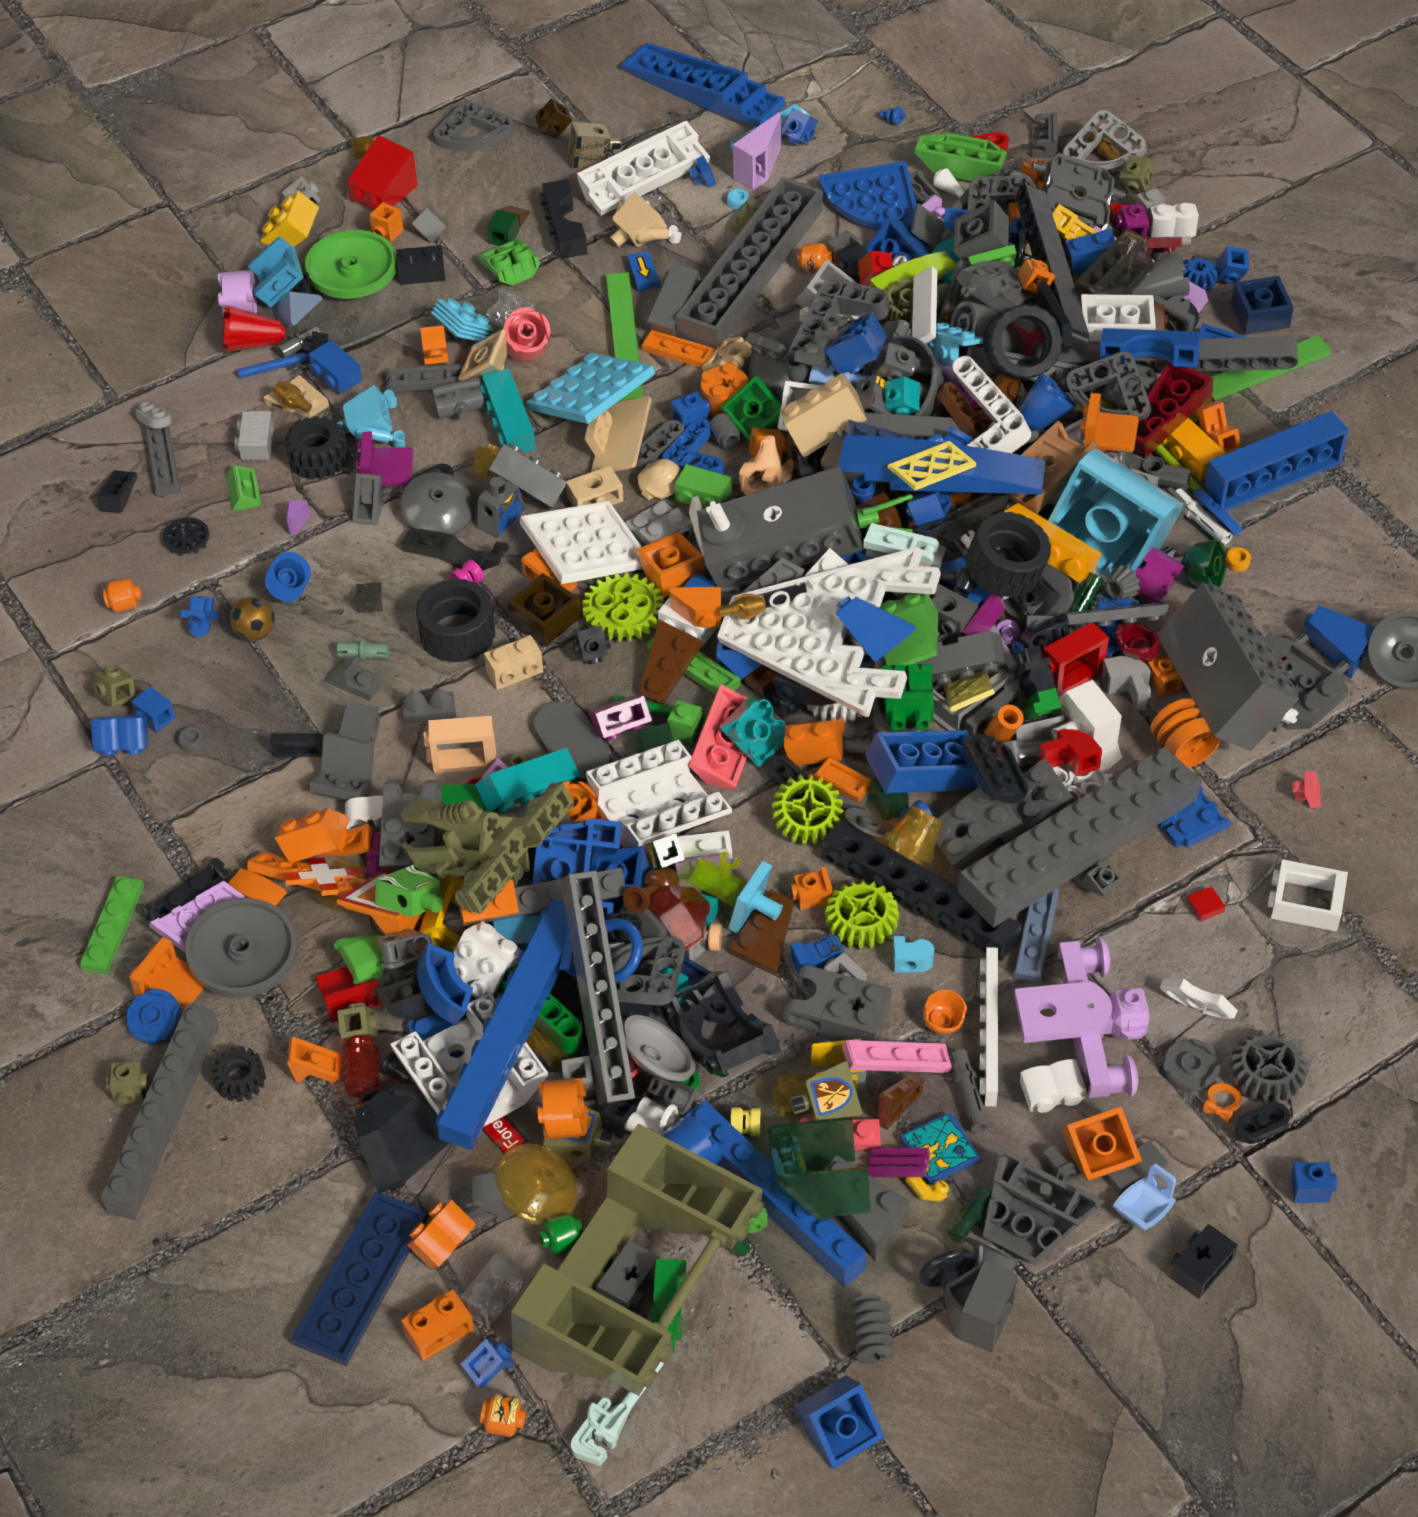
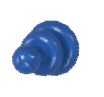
(893, 115)

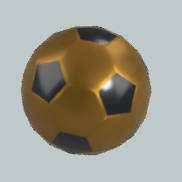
(252, 618)

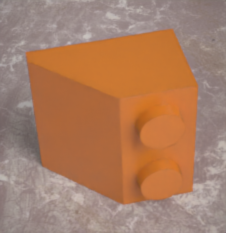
(670, 562)
(814, 741)
(311, 834)
(1101, 1144)

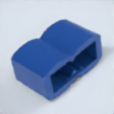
(120, 733)

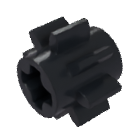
(315, 341)

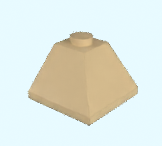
(485, 357)

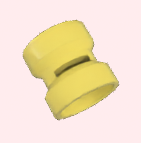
(753, 1120)

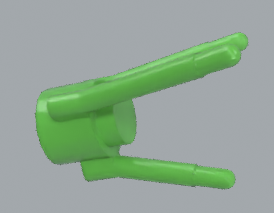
(870, 514)

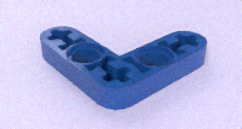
(697, 434)

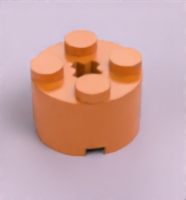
(720, 385)
(563, 1108)

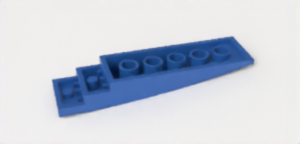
(705, 84)
(993, 471)

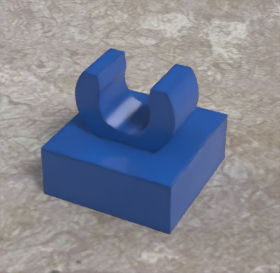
(703, 173)

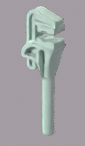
(606, 1424)

